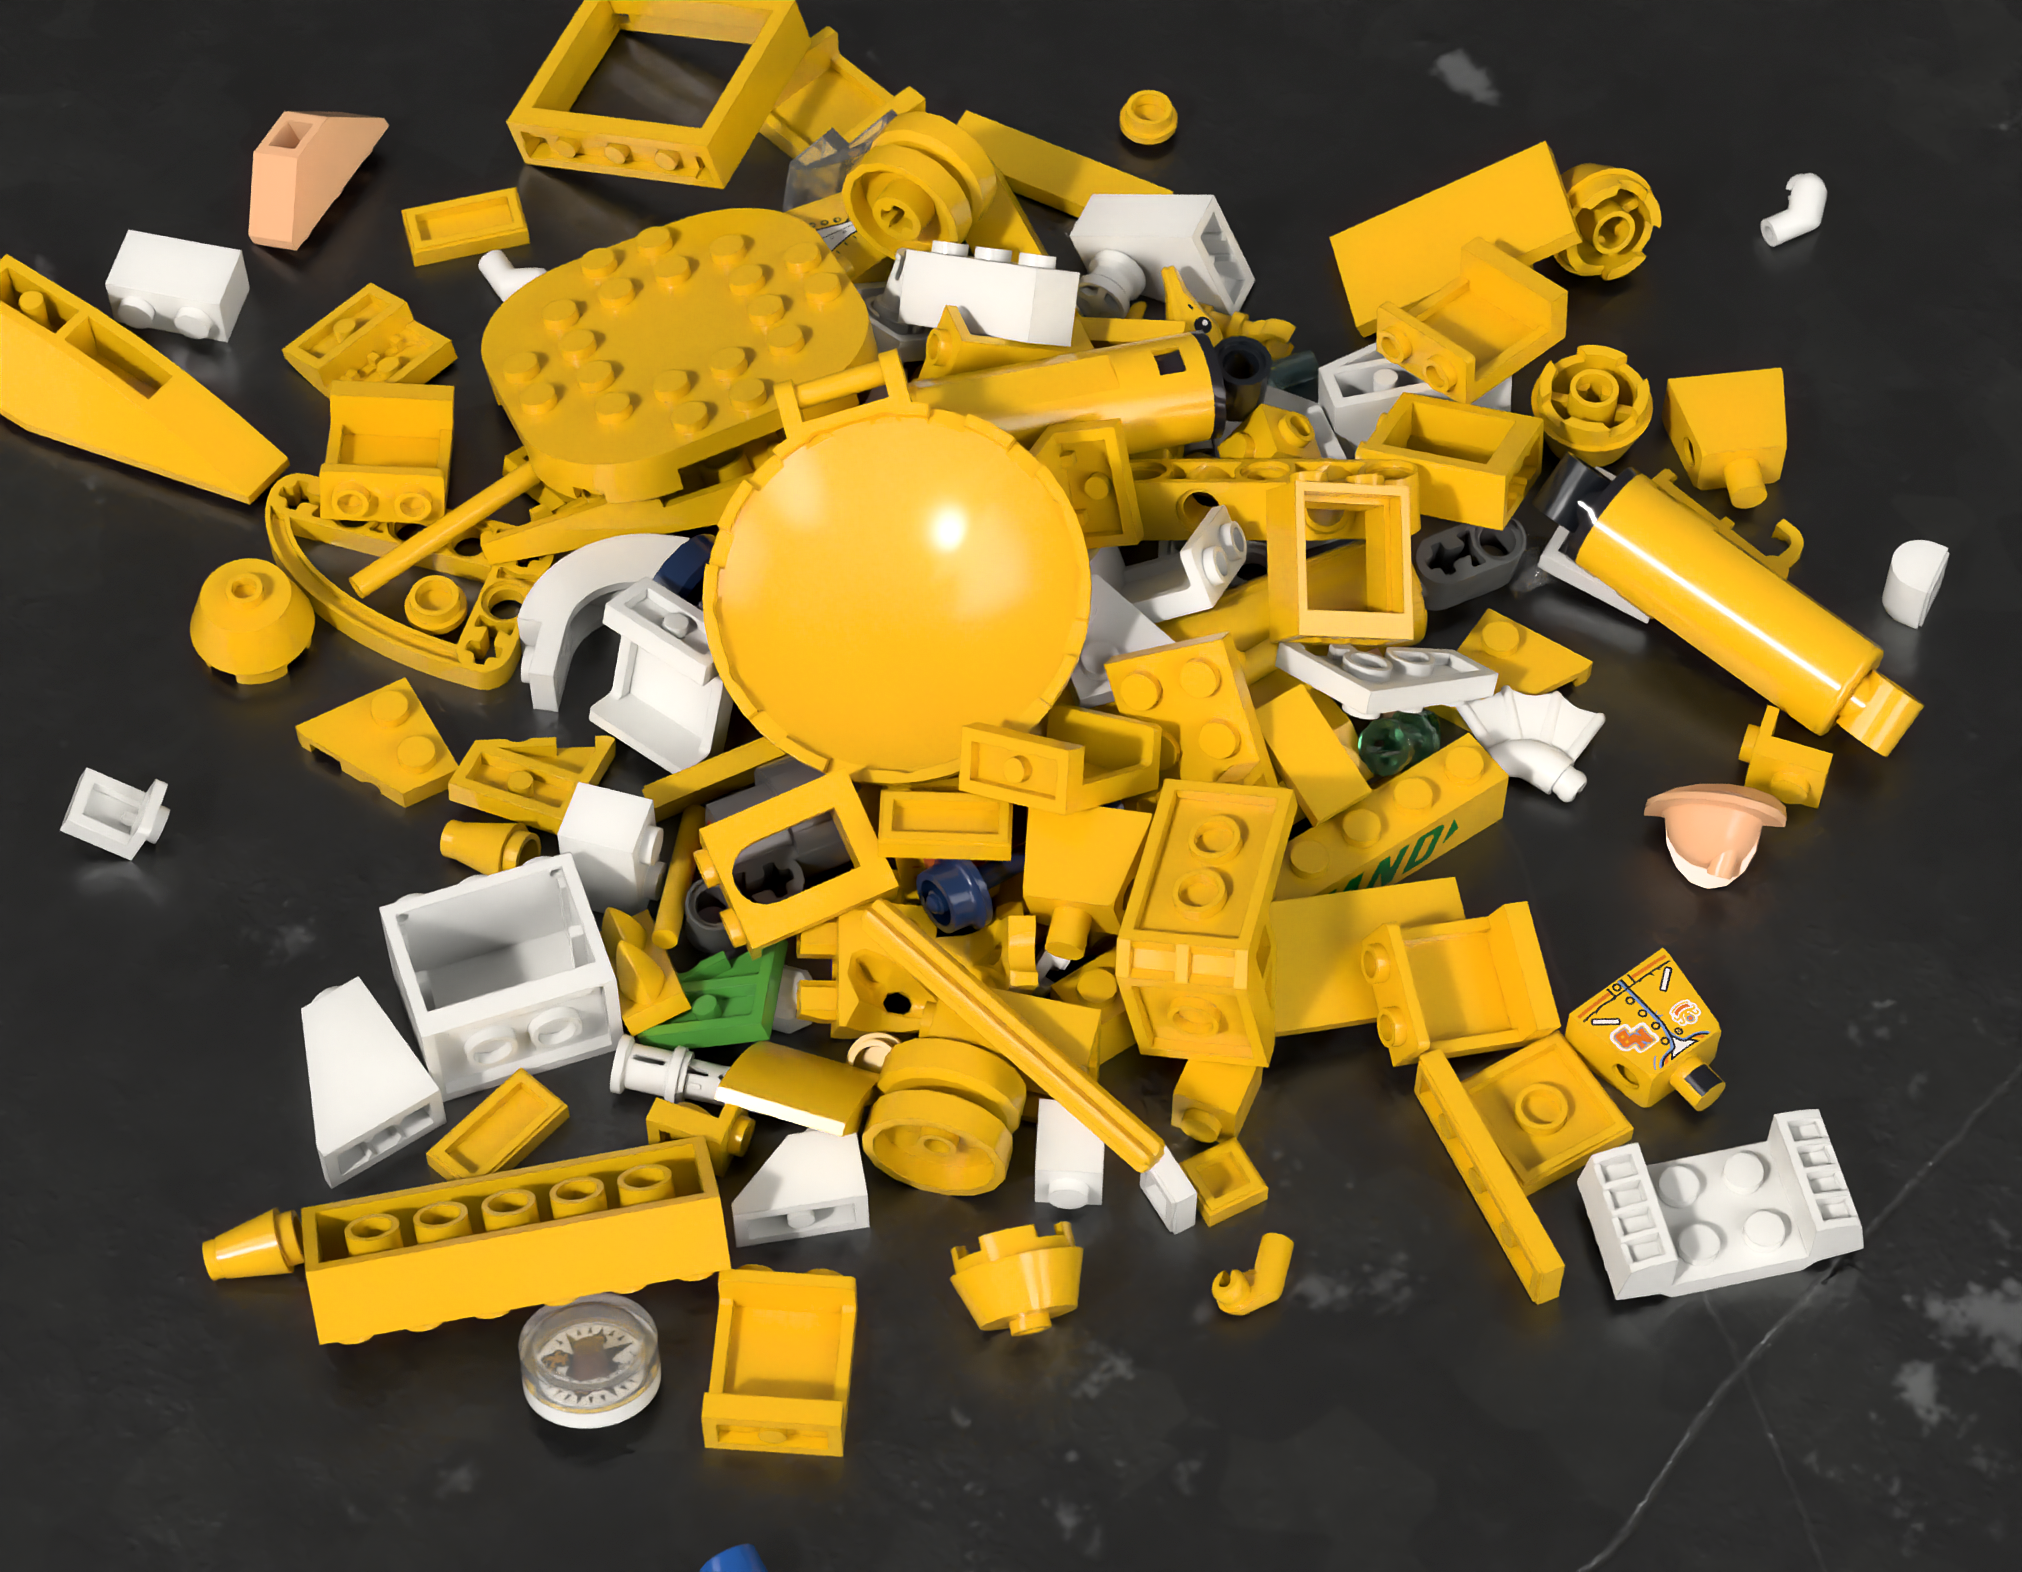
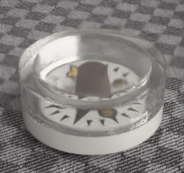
(590, 1361)

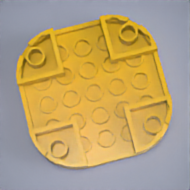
(671, 348)

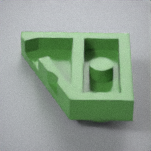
(728, 999)

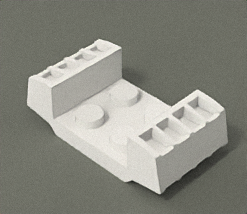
(1720, 1212)

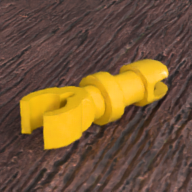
(1264, 331)

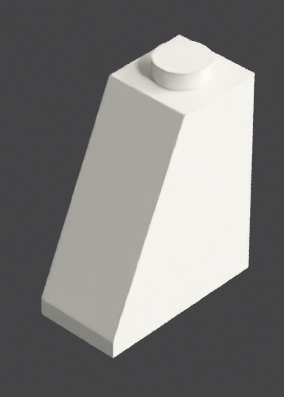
(1169, 232)
(363, 1083)

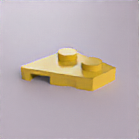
(385, 742)

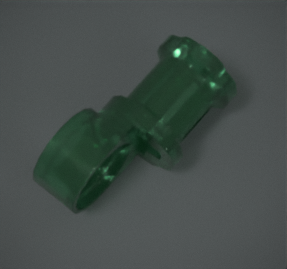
(1406, 740)

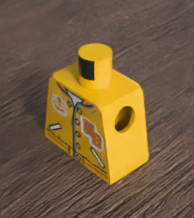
(1650, 1035)

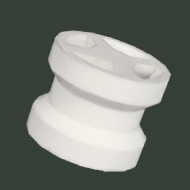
(1110, 285)

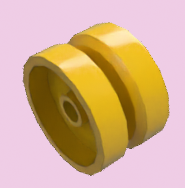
(919, 184)
(944, 1117)

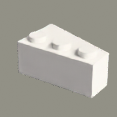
(993, 295)
(1366, 384)

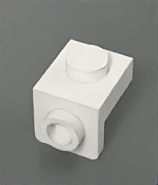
(115, 813)

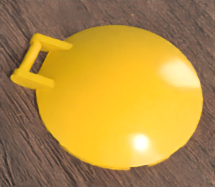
(894, 583)

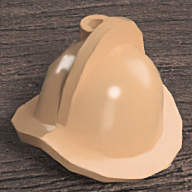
(1715, 828)

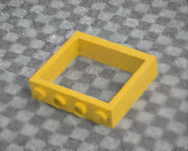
(652, 150)

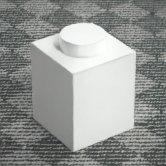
(1067, 1159)

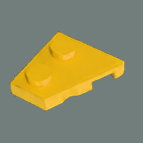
(1521, 658)
(528, 778)

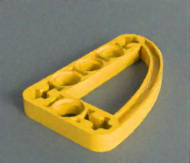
(381, 633)

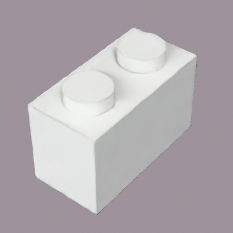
(177, 286)
(614, 848)

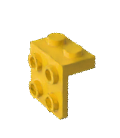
(1096, 477)

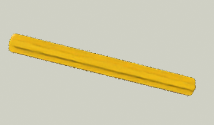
(1013, 1036)

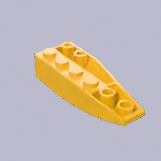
(113, 394)

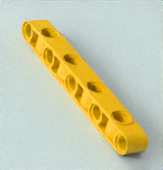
(1172, 512)

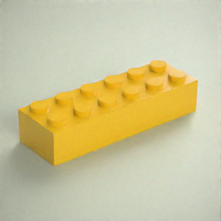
(513, 1240)

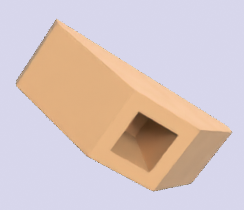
(303, 170)

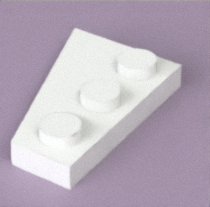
(1398, 682)

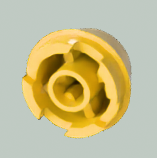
(1613, 217)
(1592, 405)
(251, 621)
(1019, 1278)

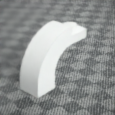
(571, 604)

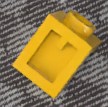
(724, 1135)

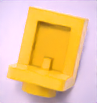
(1271, 435)
(1783, 767)

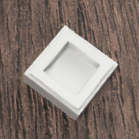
(1170, 1193)

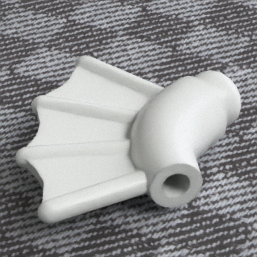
(1534, 737)

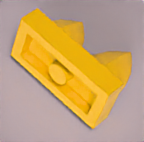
(643, 972)

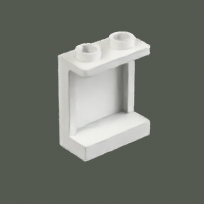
(1182, 580)
(665, 681)

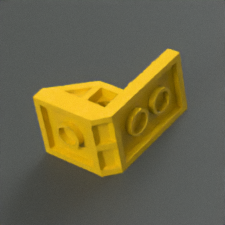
(1203, 711)
(1198, 924)

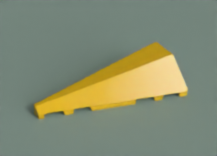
(590, 518)

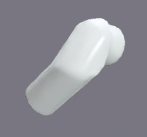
(1803, 213)
(504, 276)

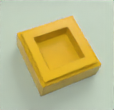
(1224, 1181)

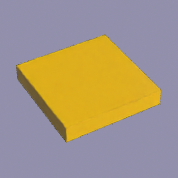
(1546, 1111)

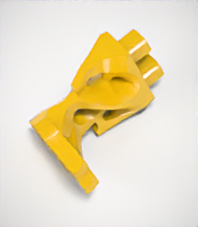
(865, 973)

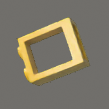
(1468, 457)
(1387, 561)
(1066, 1025)

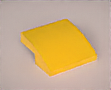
(369, 341)
(799, 1088)

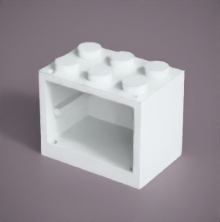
(503, 975)

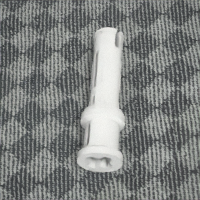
(665, 1073)

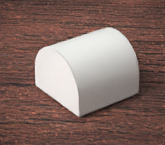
(1914, 581)

